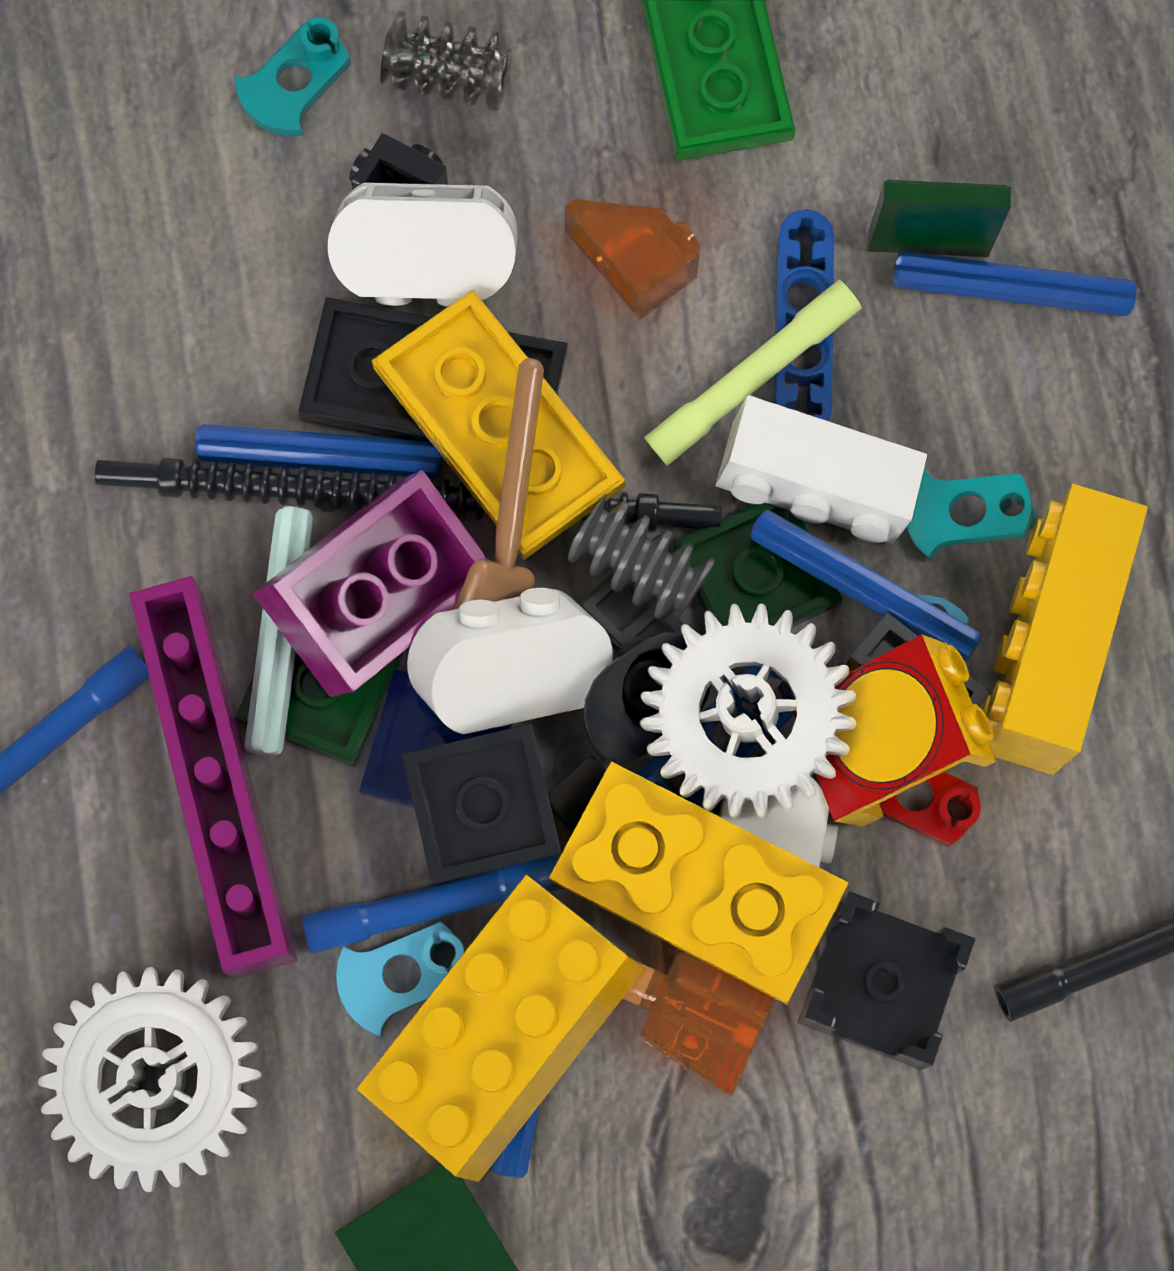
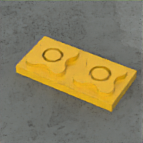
(460, 390)
(699, 882)

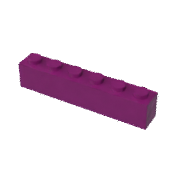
(212, 778)

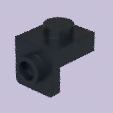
(397, 163)

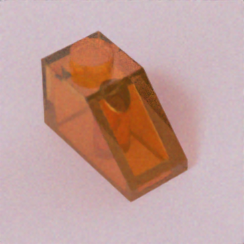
(635, 250)

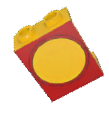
(909, 728)

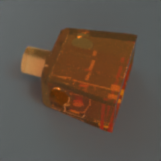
(701, 1019)

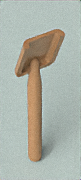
(502, 578)

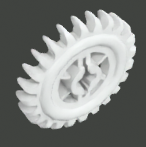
(708, 662)
(90, 1112)

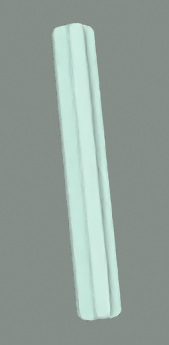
(274, 653)

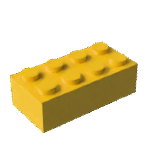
(1062, 627)
(500, 1030)

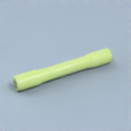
(807, 328)

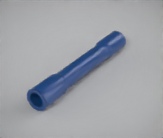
(98, 694)
(362, 920)

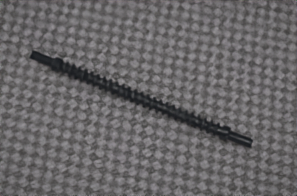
(173, 477)

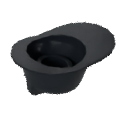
(615, 702)

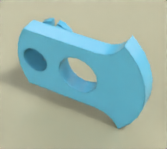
(362, 979)

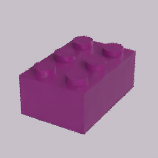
(372, 584)

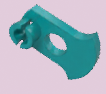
(283, 110)
(932, 521)

